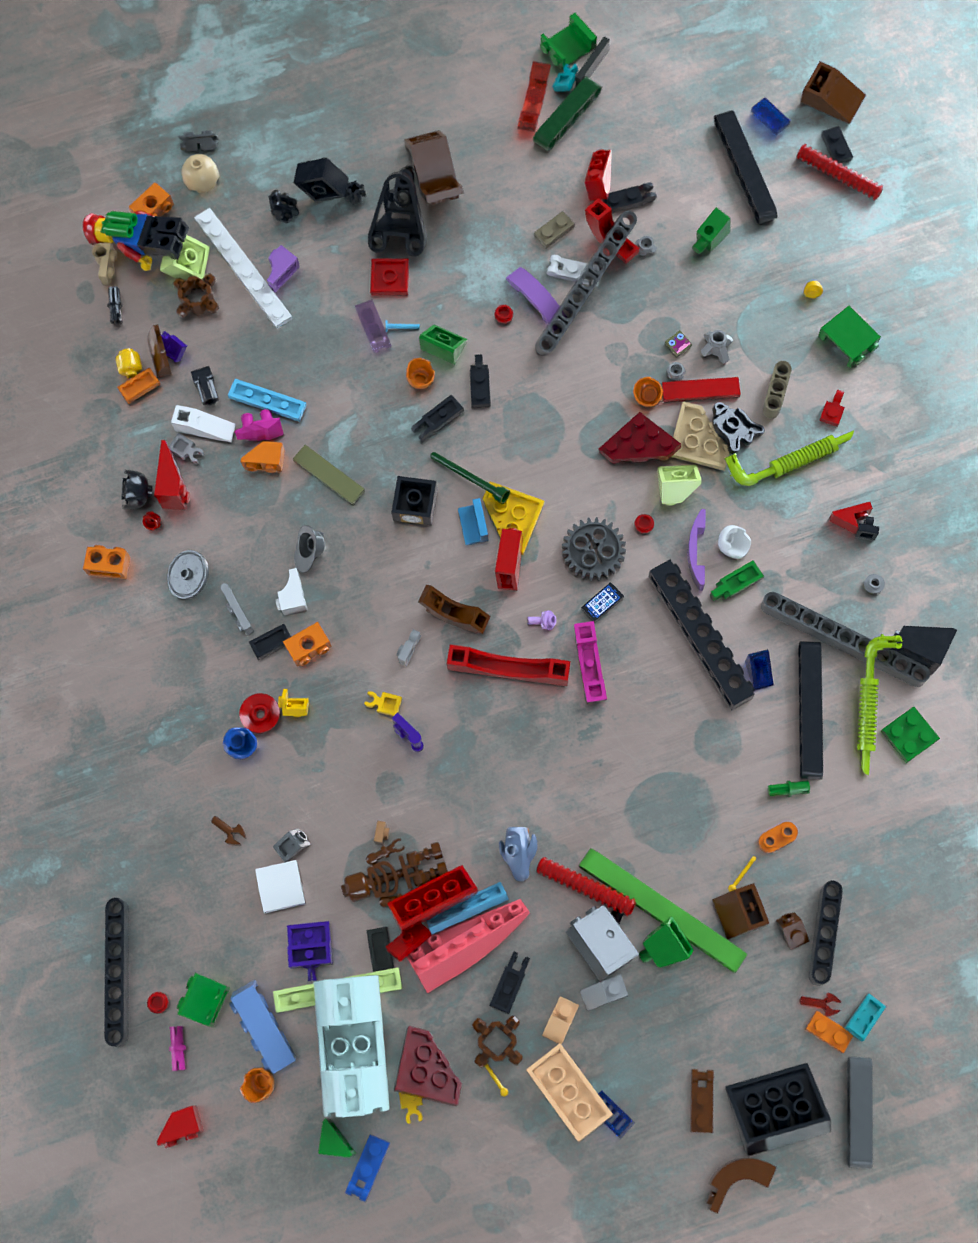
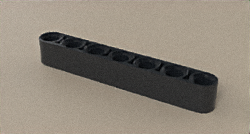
(745, 167)
(810, 710)
(122, 980)

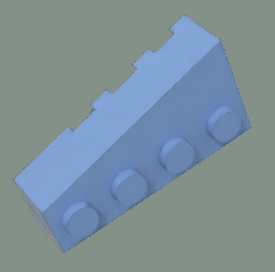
(262, 1027)

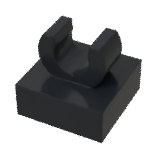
(867, 530)

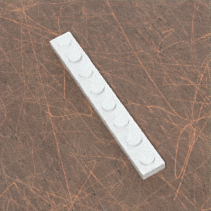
(243, 268)

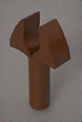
(229, 830)

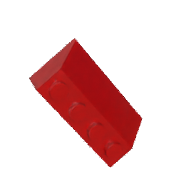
(432, 898)

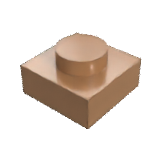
(381, 833)

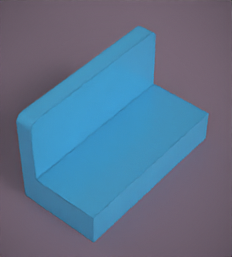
(473, 523)

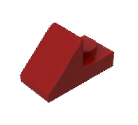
(847, 516)

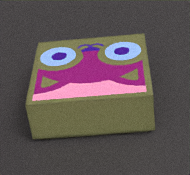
(678, 343)

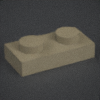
(554, 229)

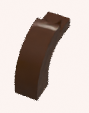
(452, 612)
(734, 1171)

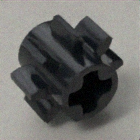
(355, 192)

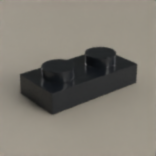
(837, 145)

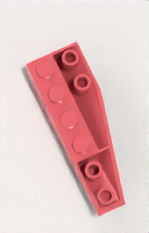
(464, 944)

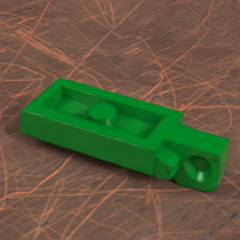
(737, 581)

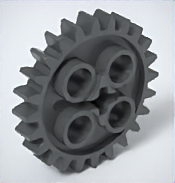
(577, 555)

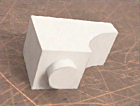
(291, 598)

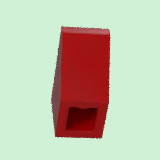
(180, 1124)

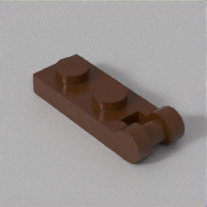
(701, 1102)

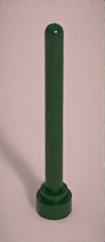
(500, 494)

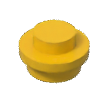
(813, 289)

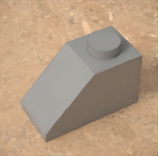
(604, 992)

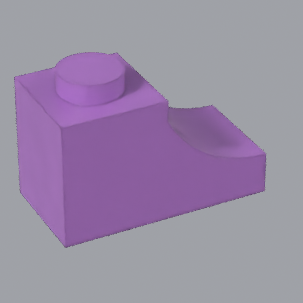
(283, 266)

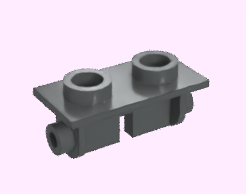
(206, 140)

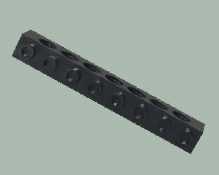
(733, 696)

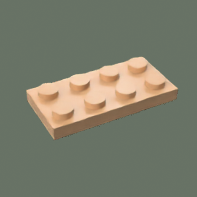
(569, 1092)

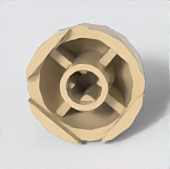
(200, 173)

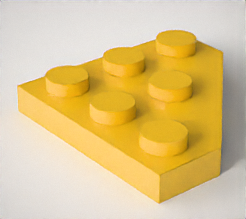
(518, 512)

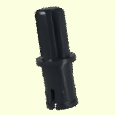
(114, 305)

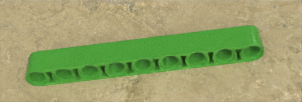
(661, 909)

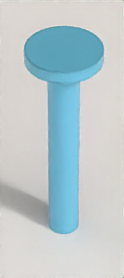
(401, 326)

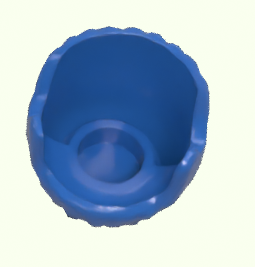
(239, 743)

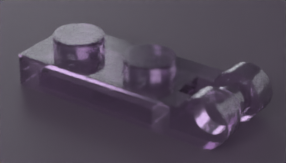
(372, 325)

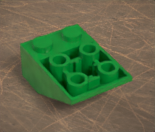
(202, 1000)

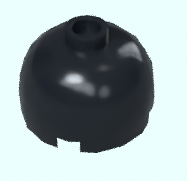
(135, 489)

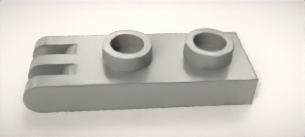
(234, 608)

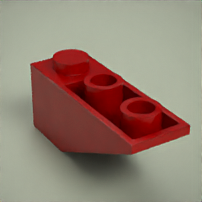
(599, 175)

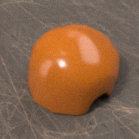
(420, 373)
(647, 391)
(257, 1085)

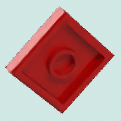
(389, 276)

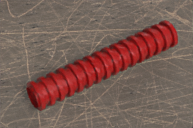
(840, 172)
(586, 886)

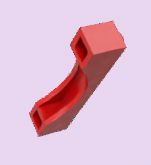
(535, 670)

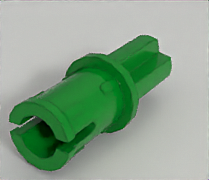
(789, 788)

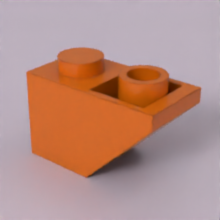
(265, 456)

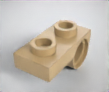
(105, 262)

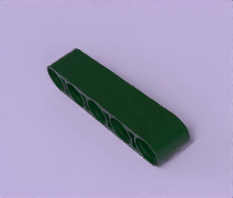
(567, 113)

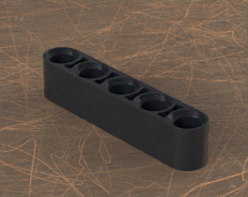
(831, 924)

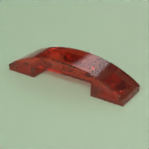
(534, 97)

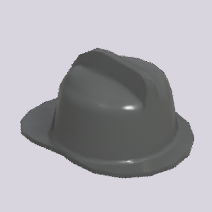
(309, 547)

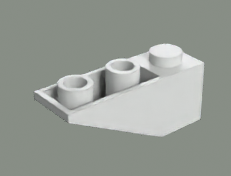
(202, 424)

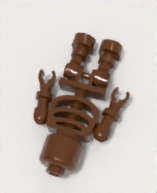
(359, 886)

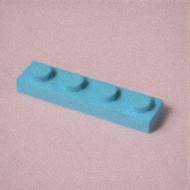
(267, 399)
(475, 905)

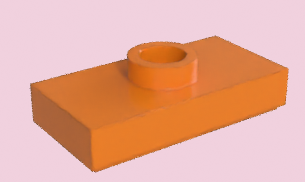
(138, 385)

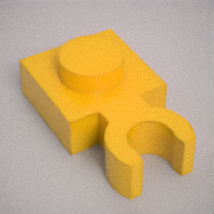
(387, 704)
(411, 1103)

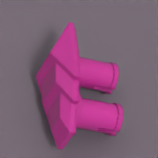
(260, 430)

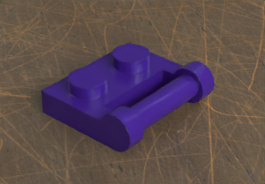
(404, 729)

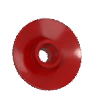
(259, 703)

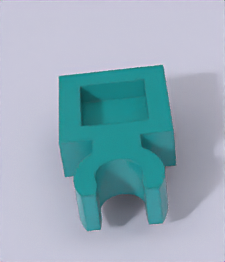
(565, 80)

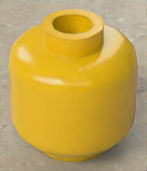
(128, 363)

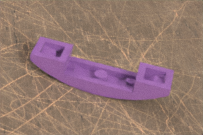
(535, 293)
(697, 571)

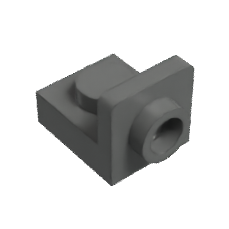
(291, 844)

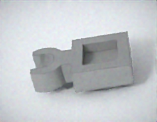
(184, 447)
(405, 651)

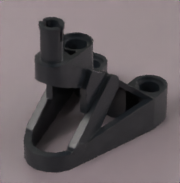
(413, 228)

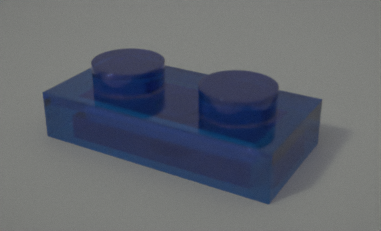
(770, 116)

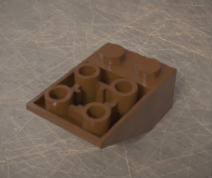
(832, 93)

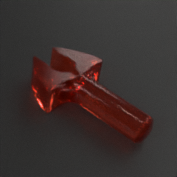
(821, 1003)

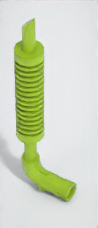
(788, 462)
(869, 696)

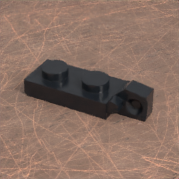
(480, 383)

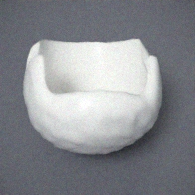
(734, 542)

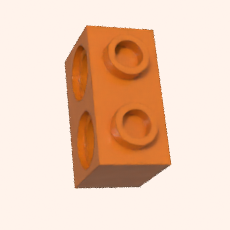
(105, 566)

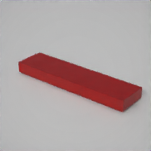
(701, 389)

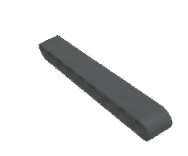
(592, 276)
(833, 639)

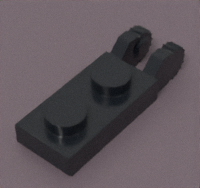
(630, 197)
(438, 417)
(509, 985)

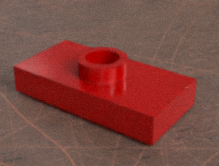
(408, 941)

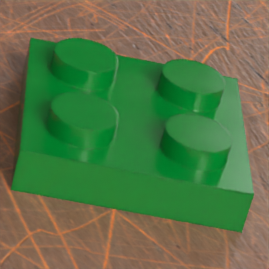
(910, 734)

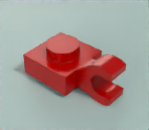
(832, 410)

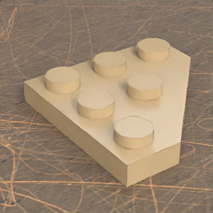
(698, 438)

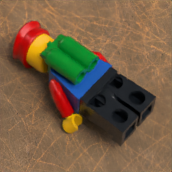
(137, 234)

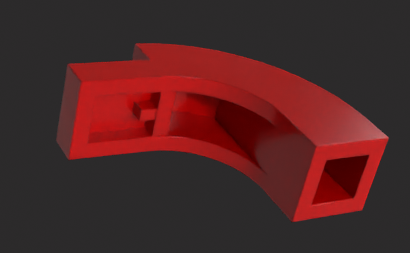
(600, 222)

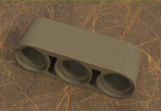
(777, 381)

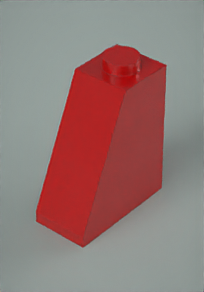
(509, 559)

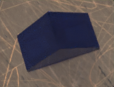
(759, 669)

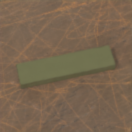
(329, 474)

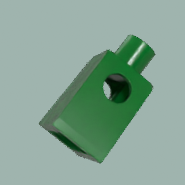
(712, 231)
(666, 945)

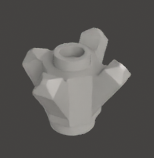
(717, 344)

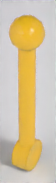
(733, 886)
(503, 1091)

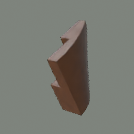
(158, 352)

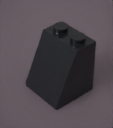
(925, 644)

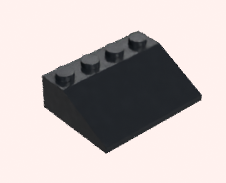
(778, 1109)

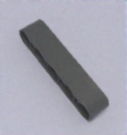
(859, 1113)

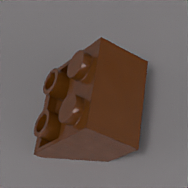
(740, 911)

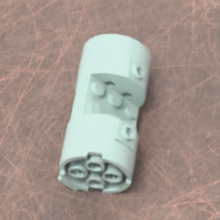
(351, 1046)

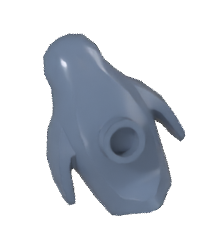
(518, 851)

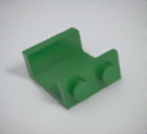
(569, 43)
(851, 335)

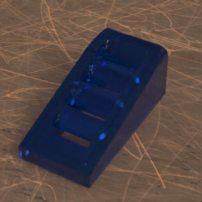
(626, 1126)

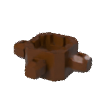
(207, 301)
(480, 1026)

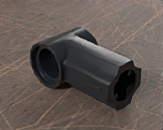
(204, 381)

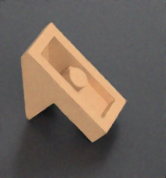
(560, 1020)

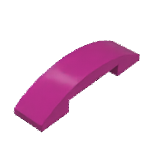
(589, 662)

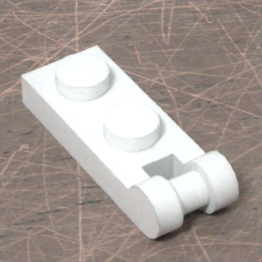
(571, 269)

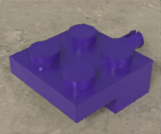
(309, 947)

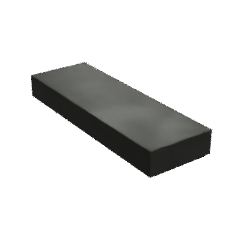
(593, 61)

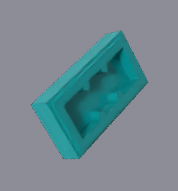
(865, 1017)

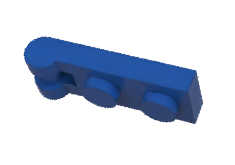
(368, 1167)

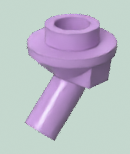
(547, 620)

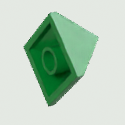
(442, 343)
(333, 1141)

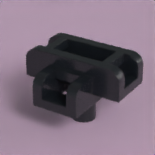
(283, 206)

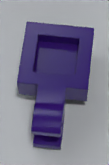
(173, 346)

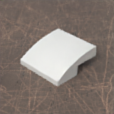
(280, 886)

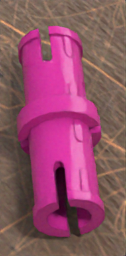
(177, 1048)

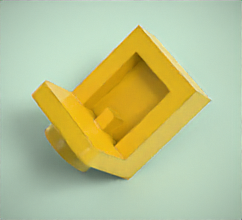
(293, 706)

